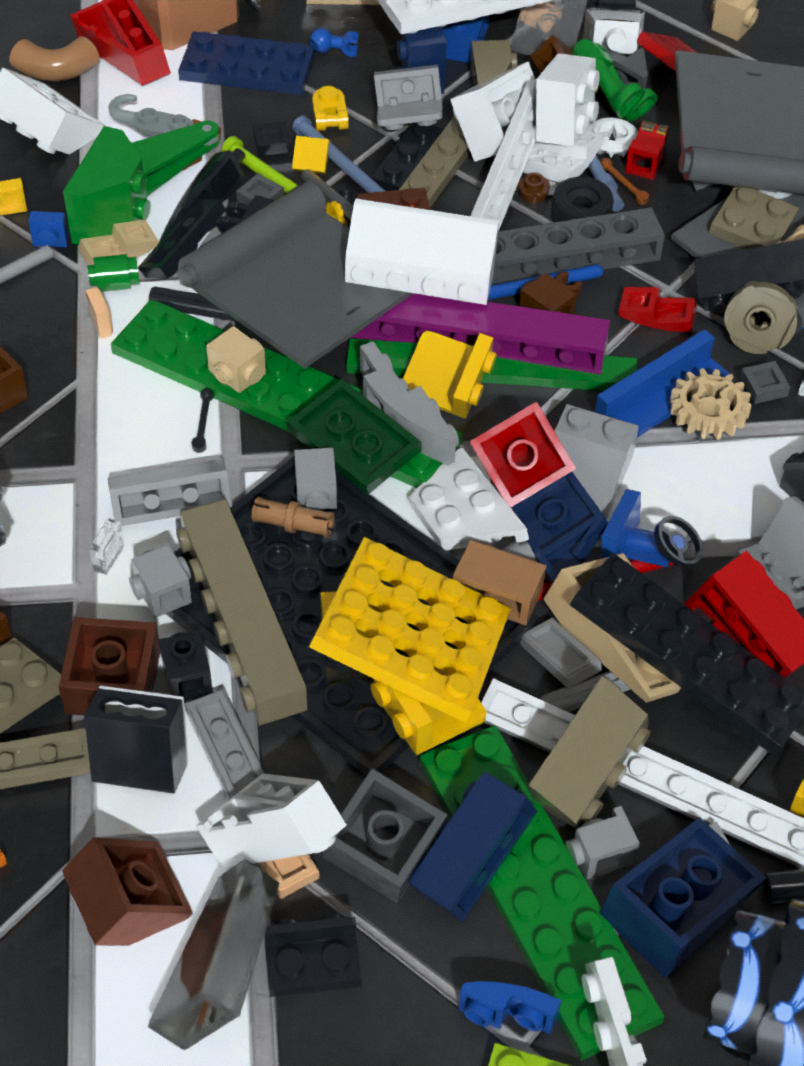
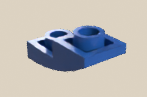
(492, 1001)

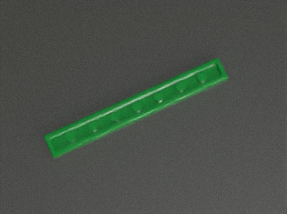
(508, 370)

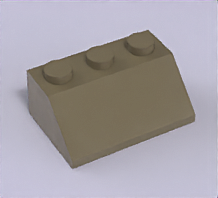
(590, 755)

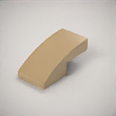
(127, 238)

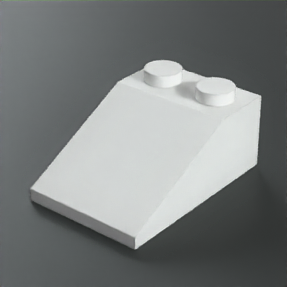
(488, 109)

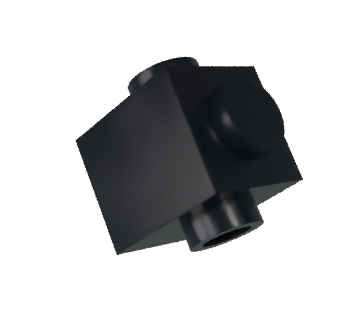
(186, 665)

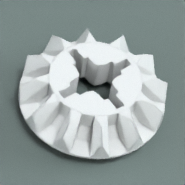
(623, 133)

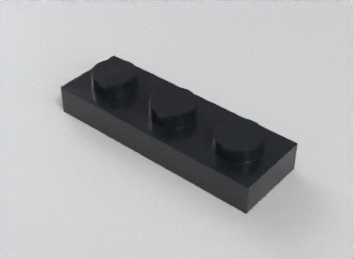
(405, 156)
(182, 239)

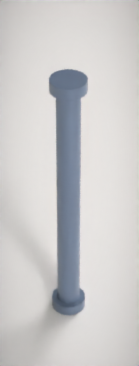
(303, 127)

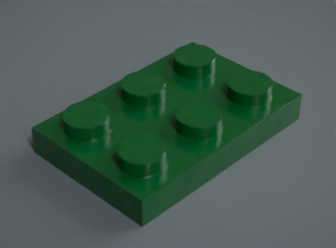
(363, 437)

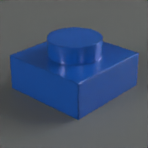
(48, 229)

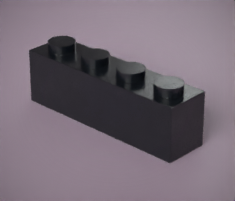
(726, 273)

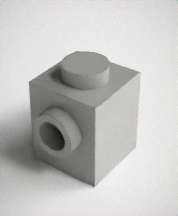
(161, 580)

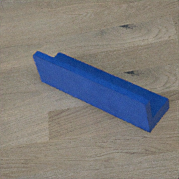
(646, 393)

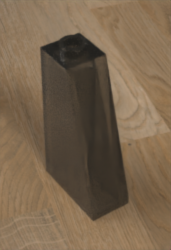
(217, 959)

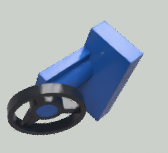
(647, 546)

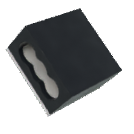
(136, 739)

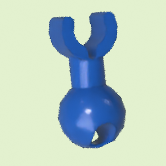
(324, 41)

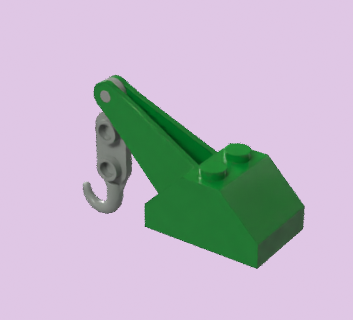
(120, 174)

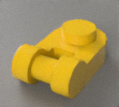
(329, 109)

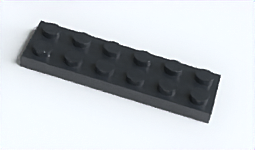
(692, 653)

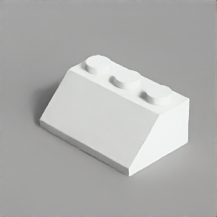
(45, 114)

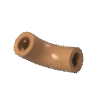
(54, 64)

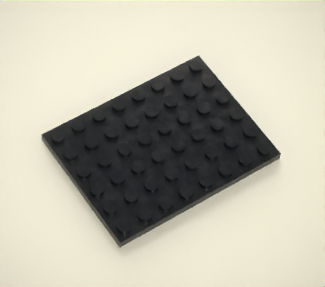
(294, 575)

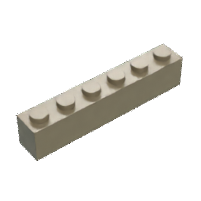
(242, 613)

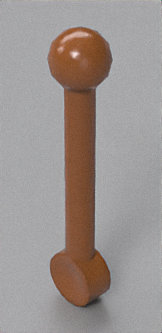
(641, 197)

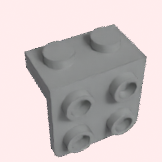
(408, 97)
(783, 550)

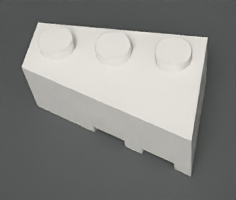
(272, 821)

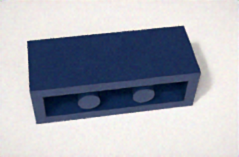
(472, 845)

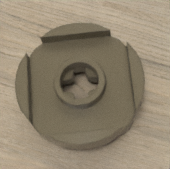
(755, 298)

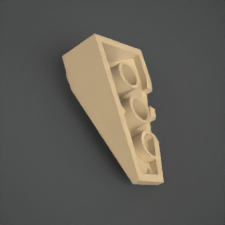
(621, 661)

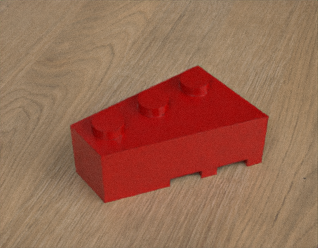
(123, 39)
(753, 613)

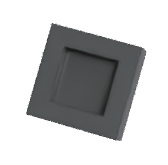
(259, 186)
(765, 382)

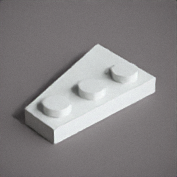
(613, 1012)

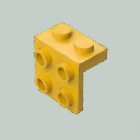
(451, 370)
(420, 723)

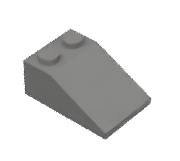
(599, 450)

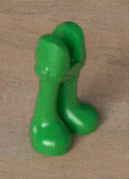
(627, 100)

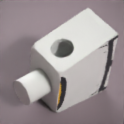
(614, 28)

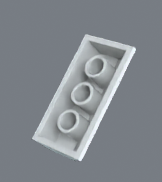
(421, 251)

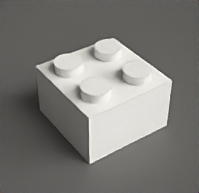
(566, 99)

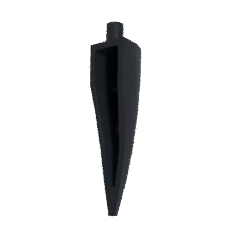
(214, 181)

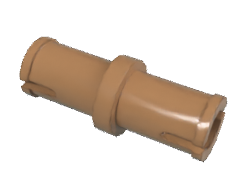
(293, 517)

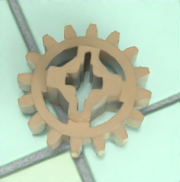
(710, 403)

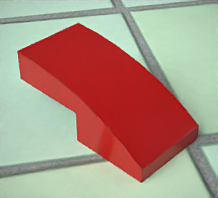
(648, 309)

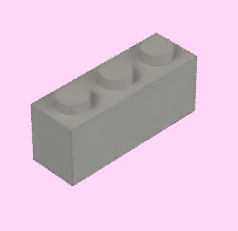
(167, 491)

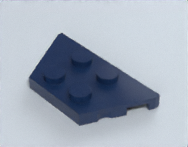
(561, 524)

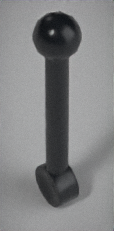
(199, 443)

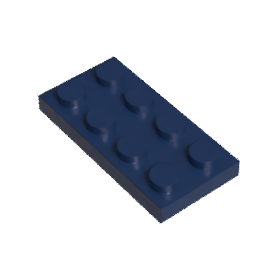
(247, 63)

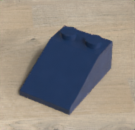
(424, 49)
(680, 896)

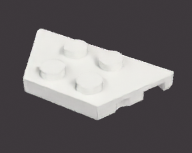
(464, 506)

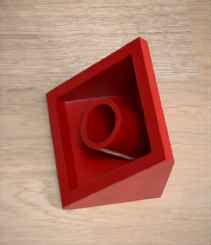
(522, 455)

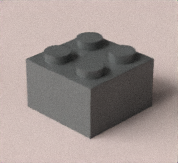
(384, 835)

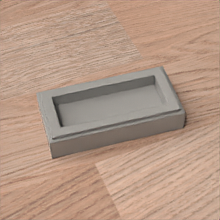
(561, 653)

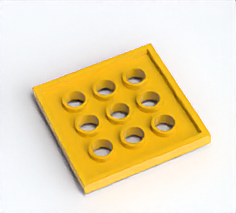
(426, 648)

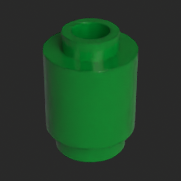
(113, 272)

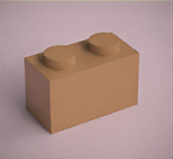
(502, 576)

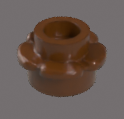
(533, 187)

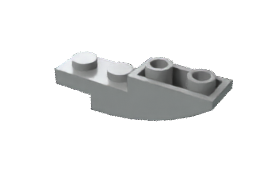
(407, 407)

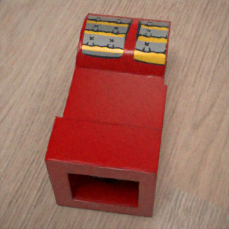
(647, 146)

